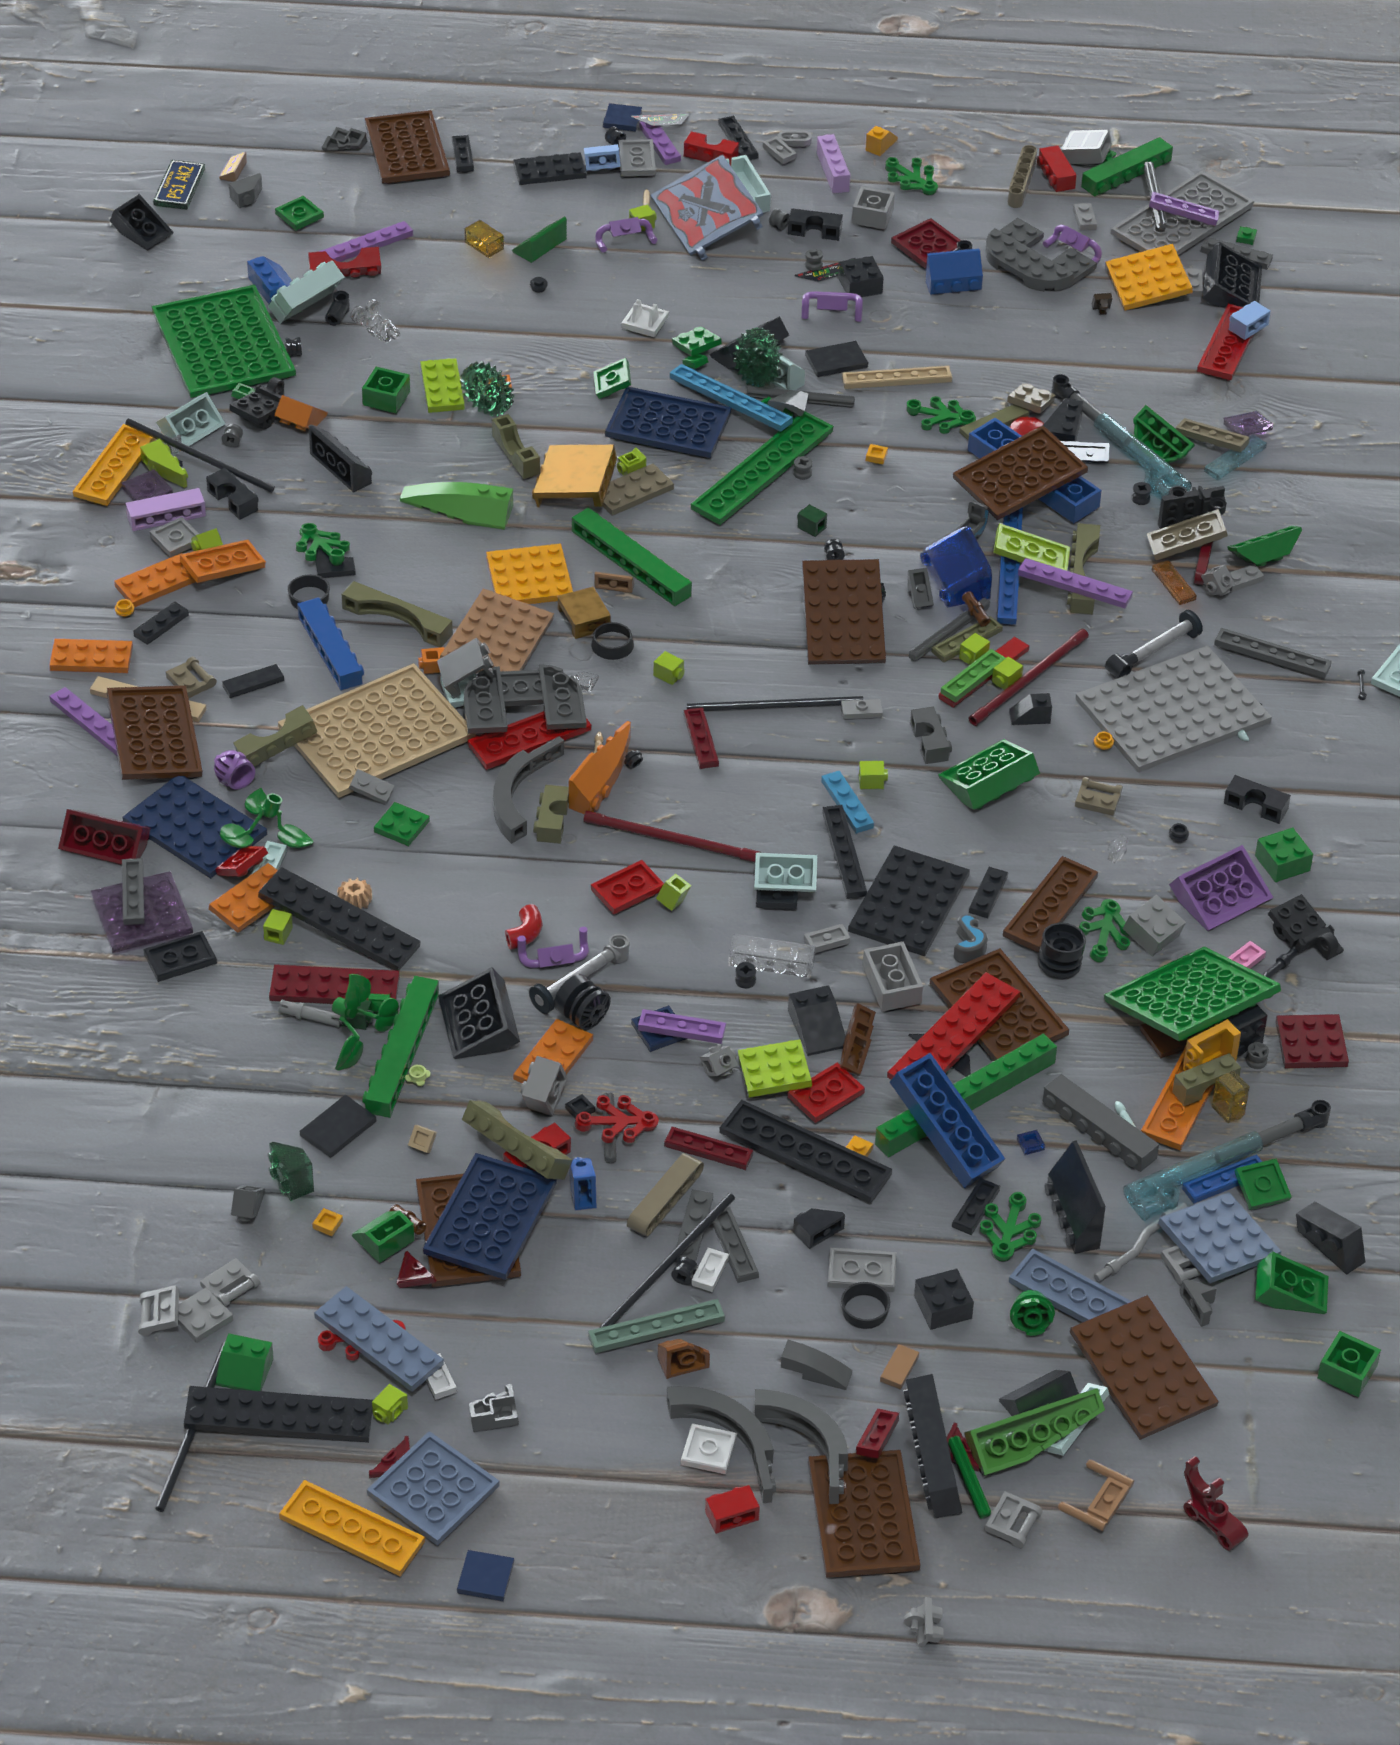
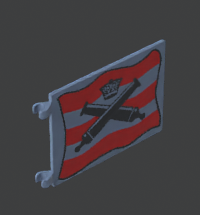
(707, 205)

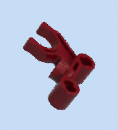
(1210, 1510)

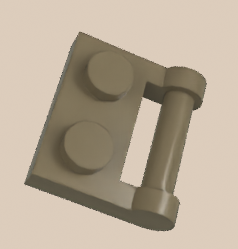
(182, 676)
(1098, 801)

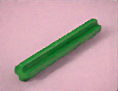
(969, 1477)

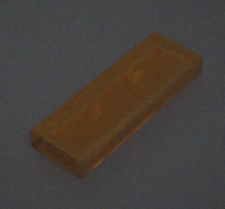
(1174, 582)

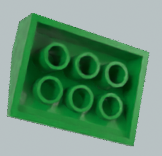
(990, 773)

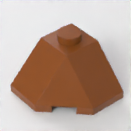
(682, 1357)

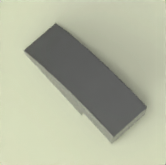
(815, 1365)

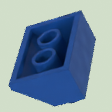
(954, 271)
(267, 276)

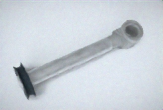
(616, 952)

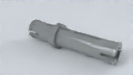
(302, 1011)

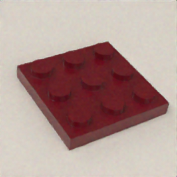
(925, 239)
(1312, 1041)

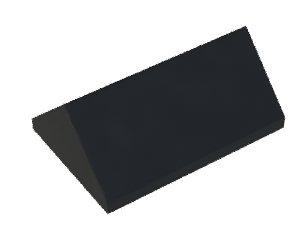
(1040, 1392)

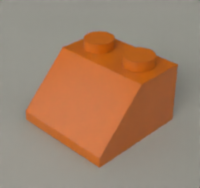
(298, 413)

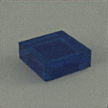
(1030, 1142)

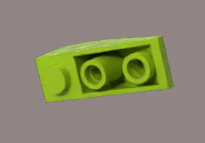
(159, 457)

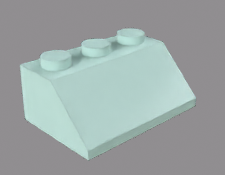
(790, 376)
(192, 420)
(785, 872)

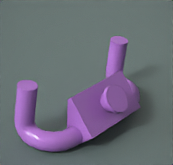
(624, 227)
(1074, 240)
(832, 301)
(554, 955)

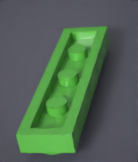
(971, 676)

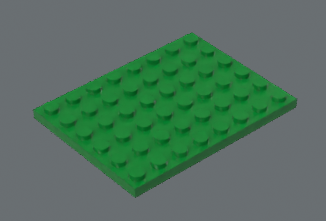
(223, 340)

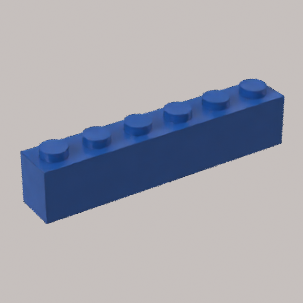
(330, 643)

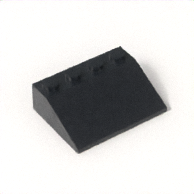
(1231, 278)
(479, 1016)
(1076, 1200)

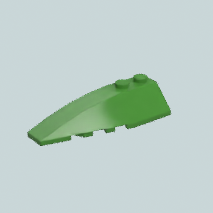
(471, 502)
(1030, 1432)

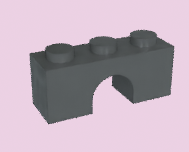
(934, 744)

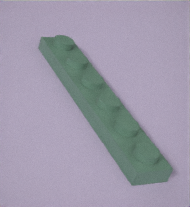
(656, 1326)

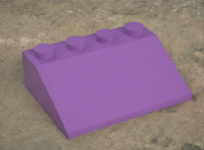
(1221, 888)

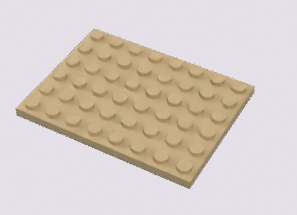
(381, 729)

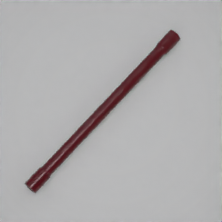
(983, 712)
(602, 820)

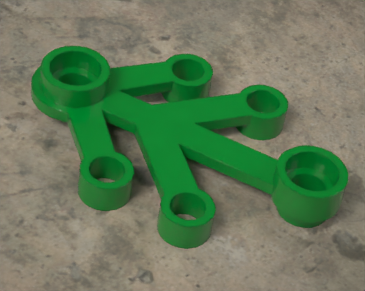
(927, 186)
(961, 417)
(310, 531)
(1110, 910)
(1004, 1248)

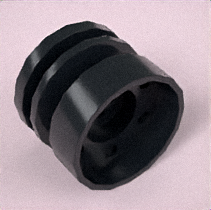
(1061, 950)
(582, 1001)

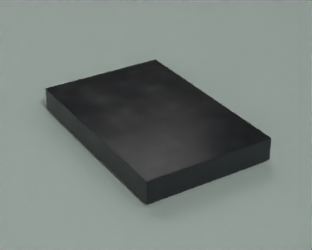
(836, 358)
(180, 956)
(337, 1126)

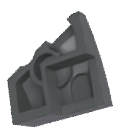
(345, 139)
(792, 400)
(494, 1411)

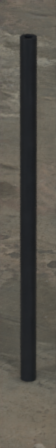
(197, 454)
(772, 703)
(669, 1260)
(184, 1448)

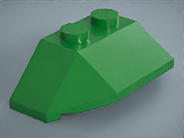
(1160, 436)
(1268, 546)

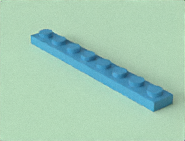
(731, 397)

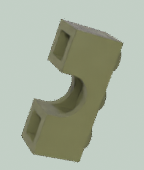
(551, 814)
(1193, 1082)

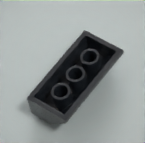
(725, 354)
(338, 459)

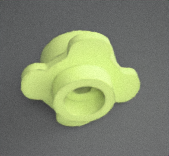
(417, 1075)

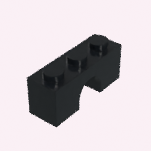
(804, 220)
(240, 499)
(1244, 791)

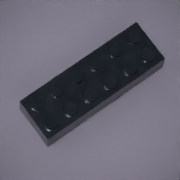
(932, 1446)

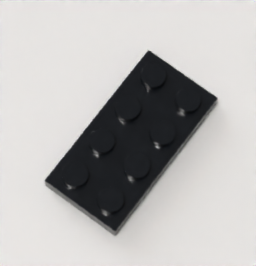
(550, 168)

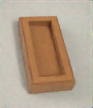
(899, 1366)

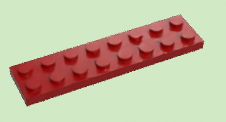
(962, 1024)

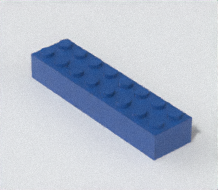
(1070, 500)

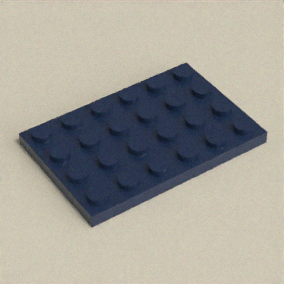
(668, 422)
(189, 823)
(489, 1216)

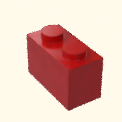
(732, 1509)

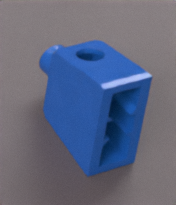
(583, 1174)

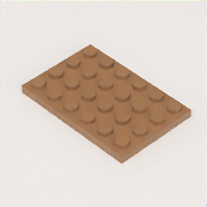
(505, 626)

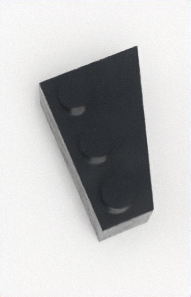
(1066, 420)
(1333, 1236)

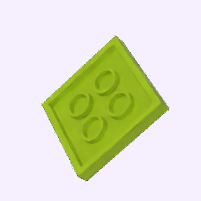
(774, 1068)

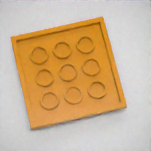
(1149, 277)
(530, 573)

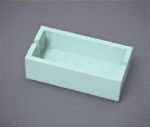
(751, 181)
(305, 291)

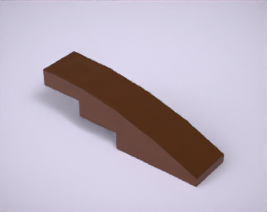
(857, 1039)

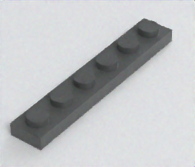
(1272, 653)

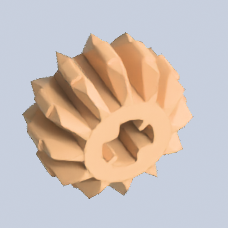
(356, 893)

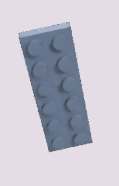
(1065, 1287)
(379, 1338)

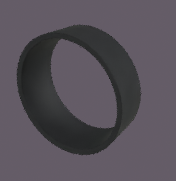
(308, 581)
(612, 653)
(869, 1289)

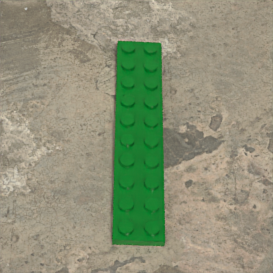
(761, 468)

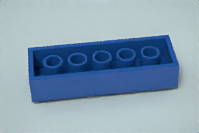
(947, 1120)

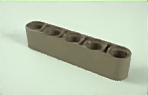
(1022, 176)
(665, 1194)

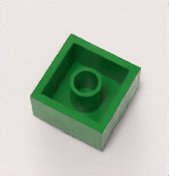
(386, 389)
(1284, 854)
(1349, 1363)

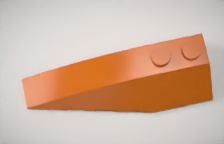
(599, 772)

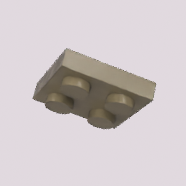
(1031, 398)

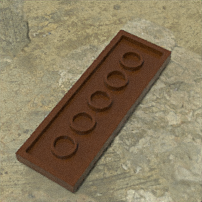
(1050, 902)

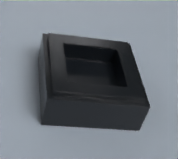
(579, 1105)

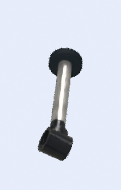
(1122, 665)

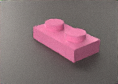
(1248, 955)

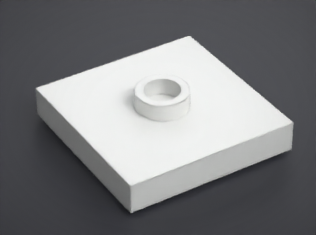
(708, 1448)

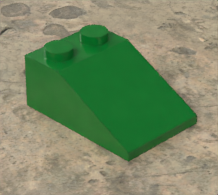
(1291, 1285)

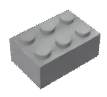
(892, 976)

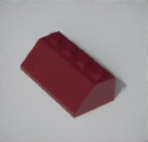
(102, 837)

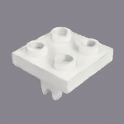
(645, 319)

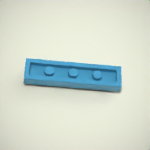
(844, 795)

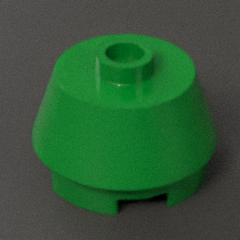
(1032, 1312)

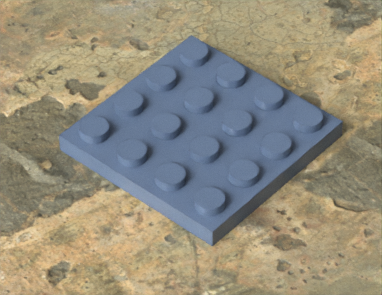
(1218, 1237)
(433, 1488)

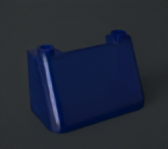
(959, 566)

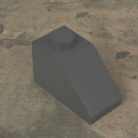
(246, 190)
(247, 1202)

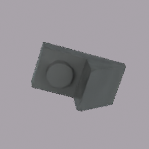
(920, 588)
(1198, 1299)

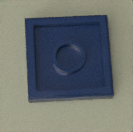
(620, 117)
(654, 1040)
(485, 1575)

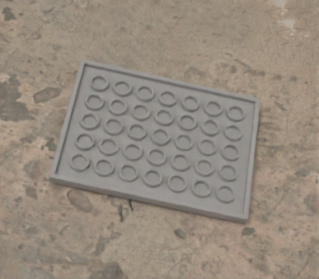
(1173, 708)

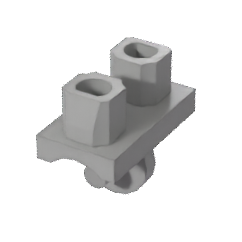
(921, 1621)

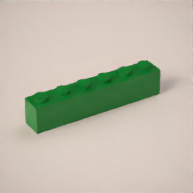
(1126, 166)

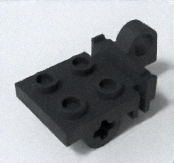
(261, 405)
(1184, 505)
(1304, 927)

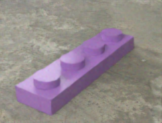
(661, 143)
(1183, 208)
(682, 1026)

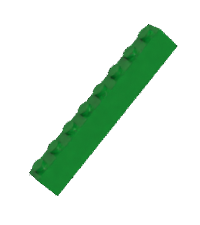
(631, 557)
(401, 1046)

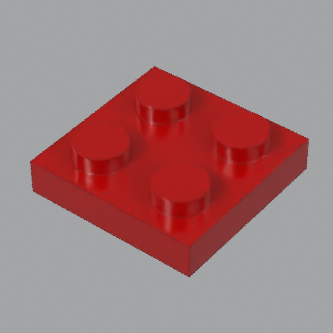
(241, 861)

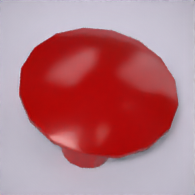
(1025, 424)

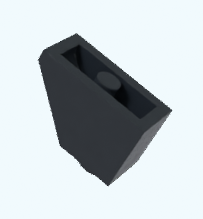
(1032, 710)
(817, 1225)

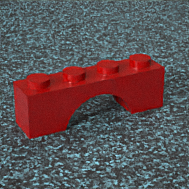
(366, 263)

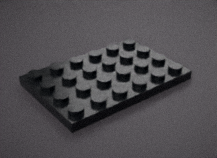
(909, 900)

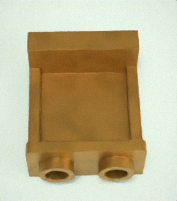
(584, 611)

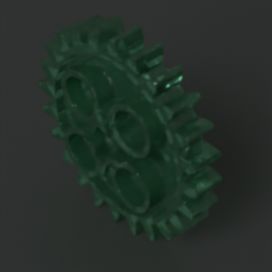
(758, 357)
(498, 393)

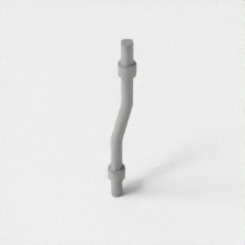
(1115, 1265)

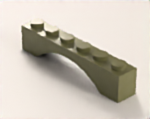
(1086, 545)
(366, 600)
(540, 1157)

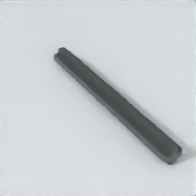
(1153, 187)
(813, 397)
(945, 632)

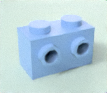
(602, 157)
(1249, 320)

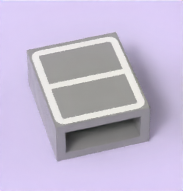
(1087, 146)

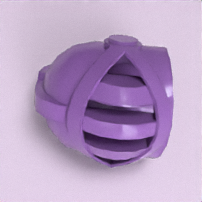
(234, 769)

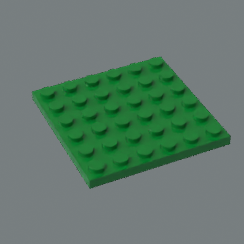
(1192, 993)

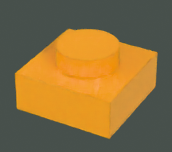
(876, 454)
(860, 1146)
(327, 1222)

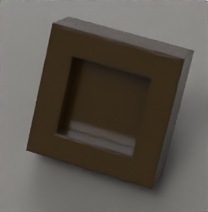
(1102, 302)

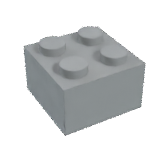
(873, 208)
(1154, 925)
(543, 1085)

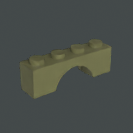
(506, 435)
(296, 728)

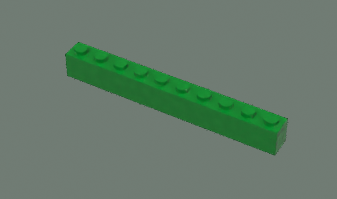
(975, 1090)

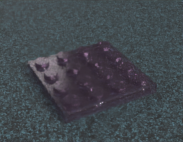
(163, 914)

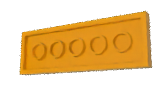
(112, 466)
(352, 1528)

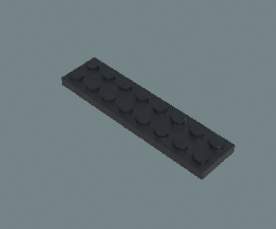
(339, 919)
(806, 1151)
(278, 1414)

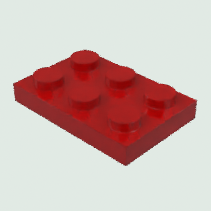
(627, 887)
(828, 1093)

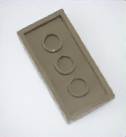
(636, 489)
(1187, 535)

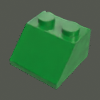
(244, 1363)

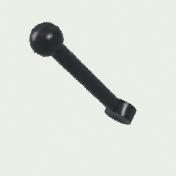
(1362, 695)

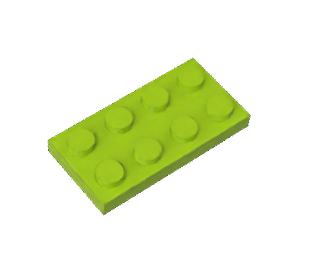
(442, 385)
(1021, 545)

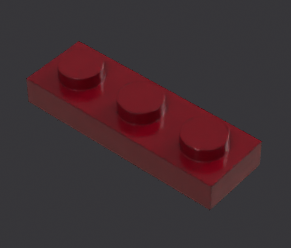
(877, 1433)

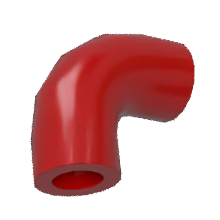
(530, 926)

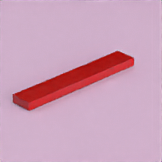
(1013, 648)

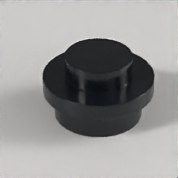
(538, 284)
(633, 759)
(1178, 832)

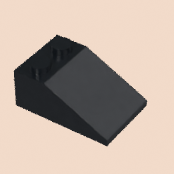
(140, 223)
(817, 1020)

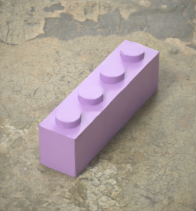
(833, 163)
(165, 508)

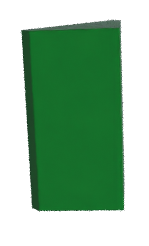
(542, 241)

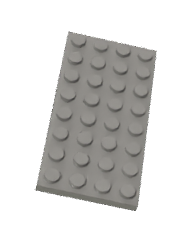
(1201, 189)

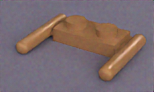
(1107, 1499)

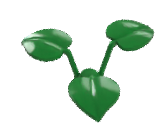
(266, 806)
(358, 992)

